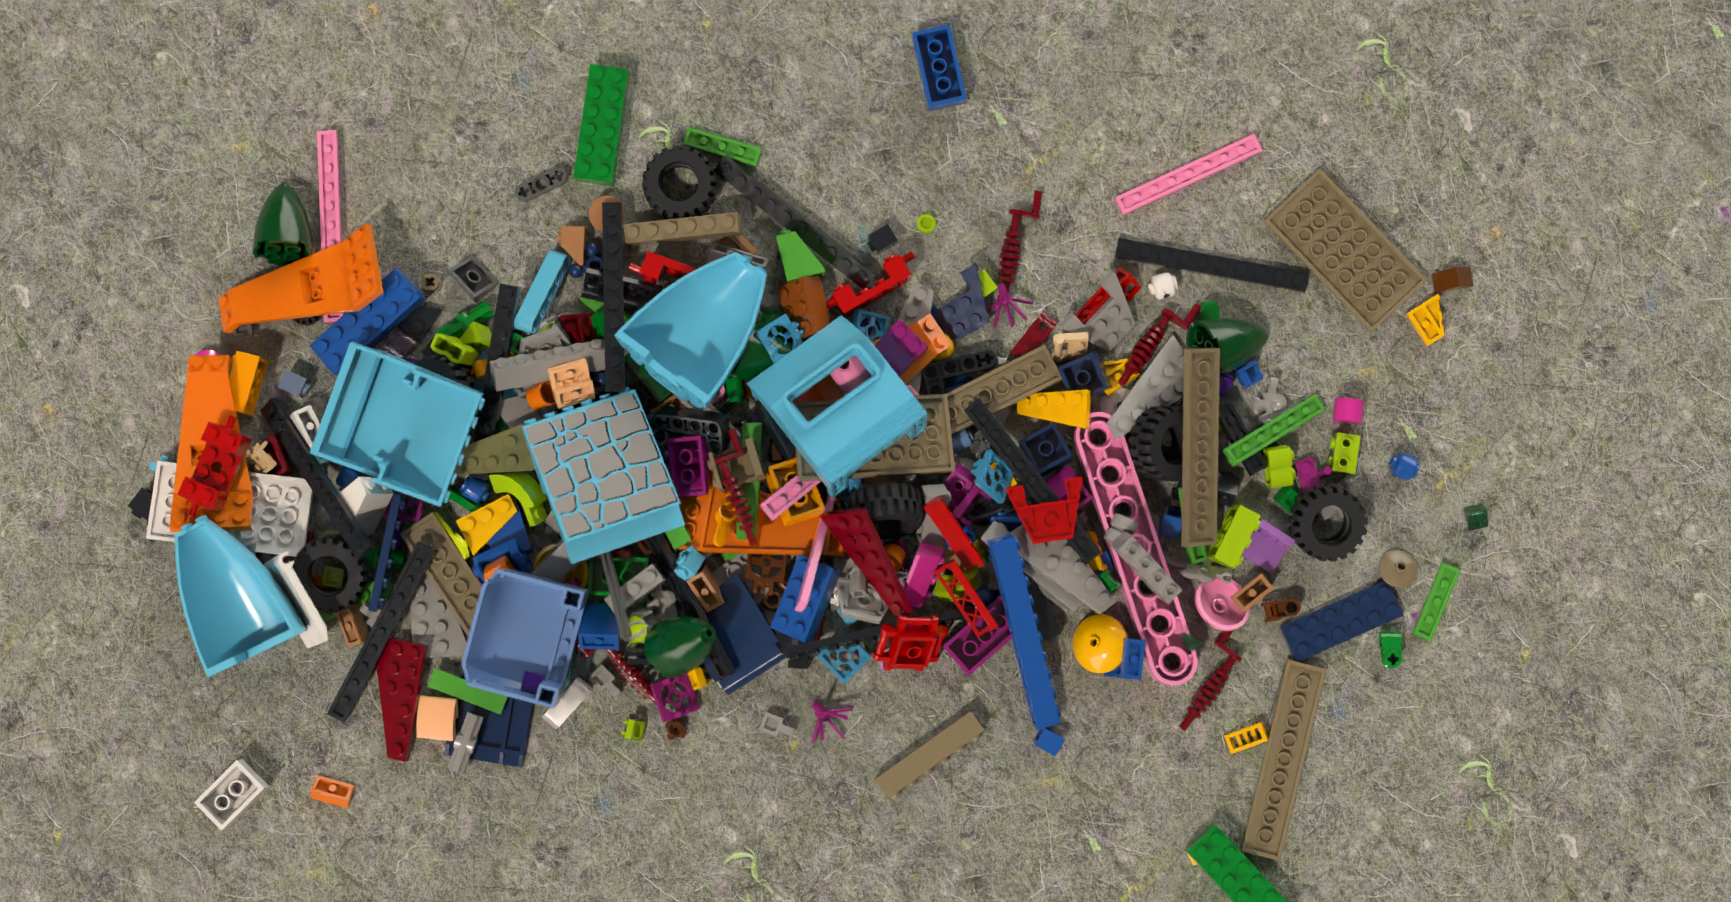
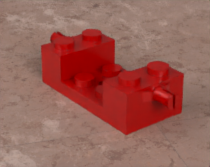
(655, 267)
(896, 274)
(206, 486)

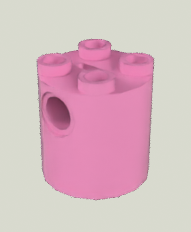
(851, 377)

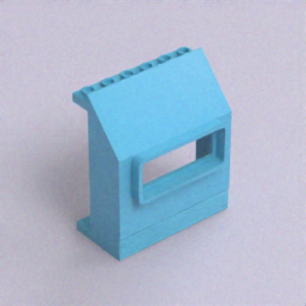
(856, 424)

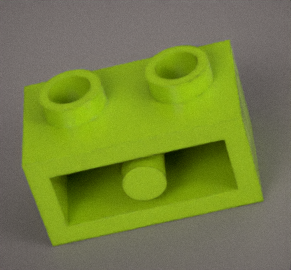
(1343, 453)

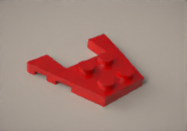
(1048, 520)

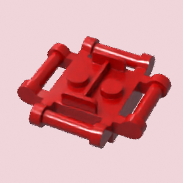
(911, 643)

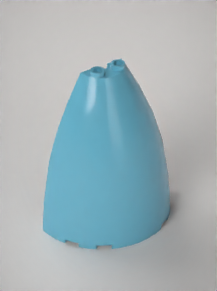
(697, 327)
(229, 598)

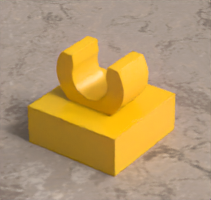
(697, 678)

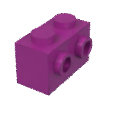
(958, 484)

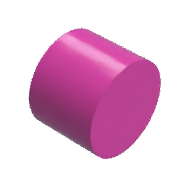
(1348, 410)

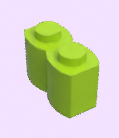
(454, 349)
(1279, 469)

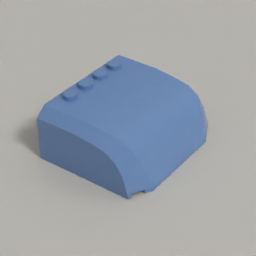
(522, 627)

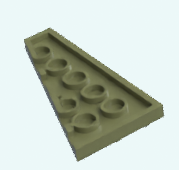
(498, 453)

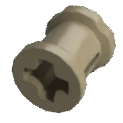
(426, 278)

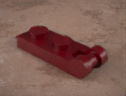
(1034, 336)

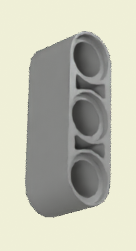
(569, 701)

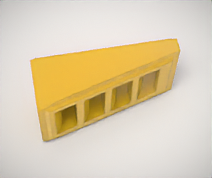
(1263, 733)

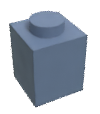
(294, 384)

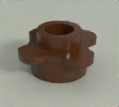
(677, 724)

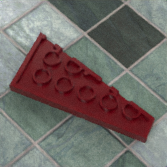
(862, 543)
(400, 683)

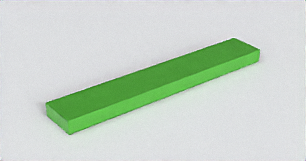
(1274, 430)
(752, 490)

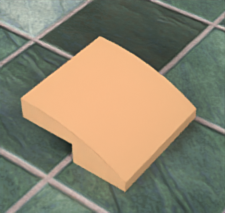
(571, 383)
(437, 717)

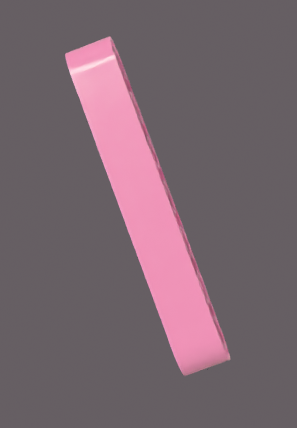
(1140, 607)

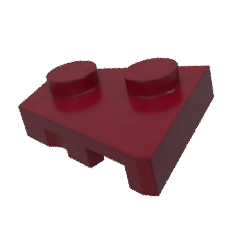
(578, 327)

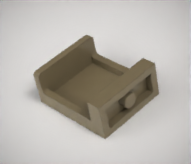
(746, 468)

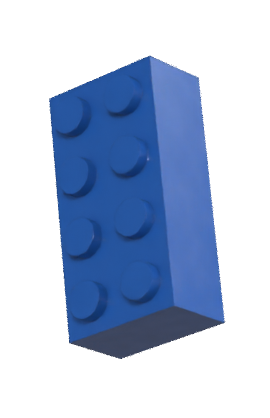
(939, 68)
(805, 624)

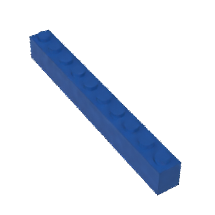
(1024, 631)

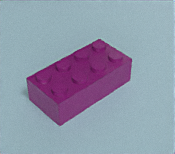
(973, 651)

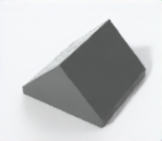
(473, 278)

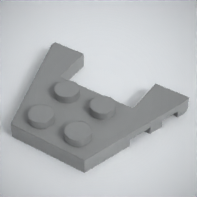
(1109, 322)
(541, 341)
(867, 608)

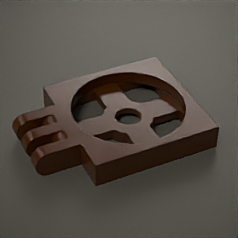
(764, 581)

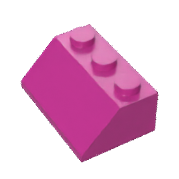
(922, 573)

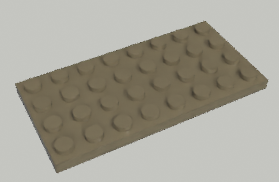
(1345, 250)
(924, 454)

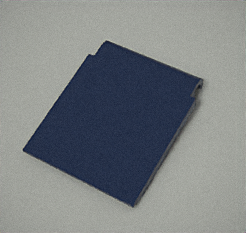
(744, 635)
(501, 736)

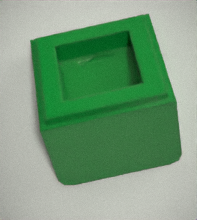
(1286, 497)

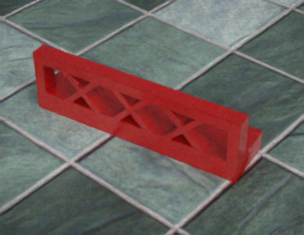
(1102, 296)
(953, 533)
(985, 614)

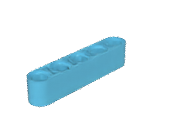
(542, 291)

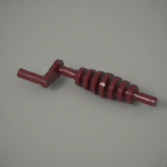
(1012, 241)
(1148, 343)
(733, 490)
(627, 669)
(1193, 713)

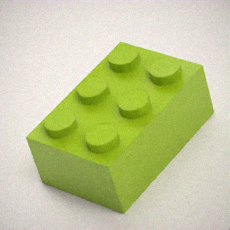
(1234, 536)

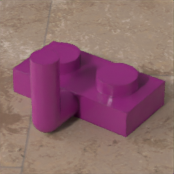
(1308, 473)

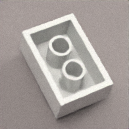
(231, 794)

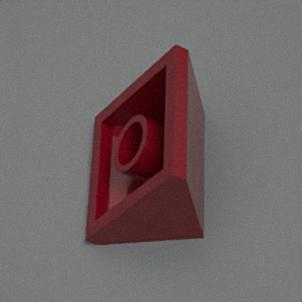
(279, 455)

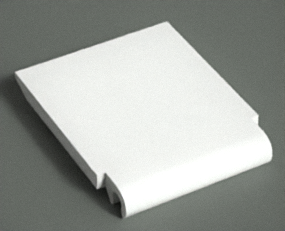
(289, 582)

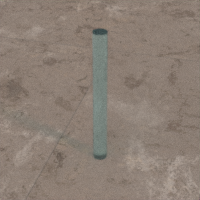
(865, 252)

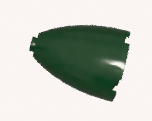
(282, 221)
(1236, 339)
(756, 357)
(679, 645)

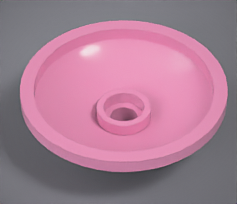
(1218, 595)

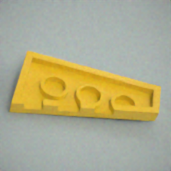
(1059, 407)

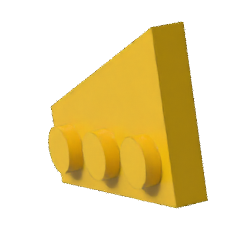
(485, 522)

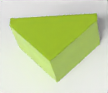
(477, 336)

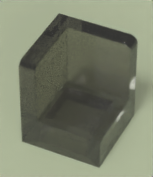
(987, 576)

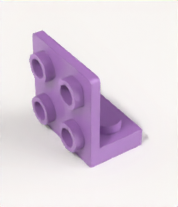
(1267, 546)

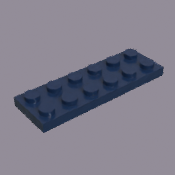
(386, 561)
(1341, 621)

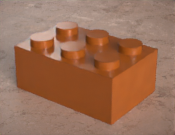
(805, 304)

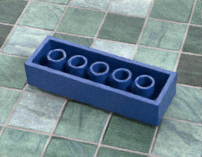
(371, 322)

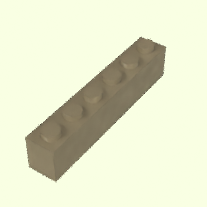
(682, 229)
(929, 754)

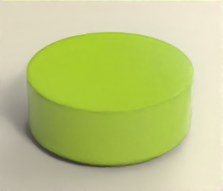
(926, 223)

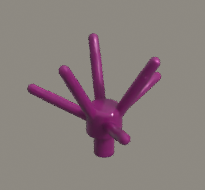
(1004, 299)
(824, 715)

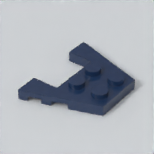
(965, 312)

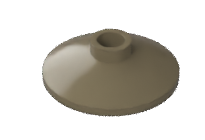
(1392, 574)

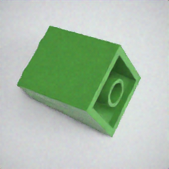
(797, 257)

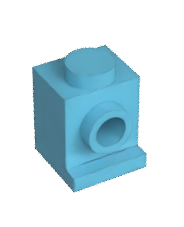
(688, 563)

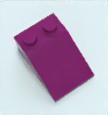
(900, 347)
(689, 465)

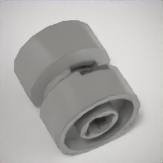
(1119, 524)

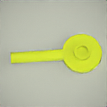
(459, 542)

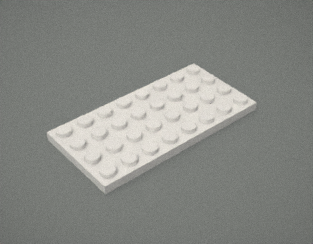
(278, 512)

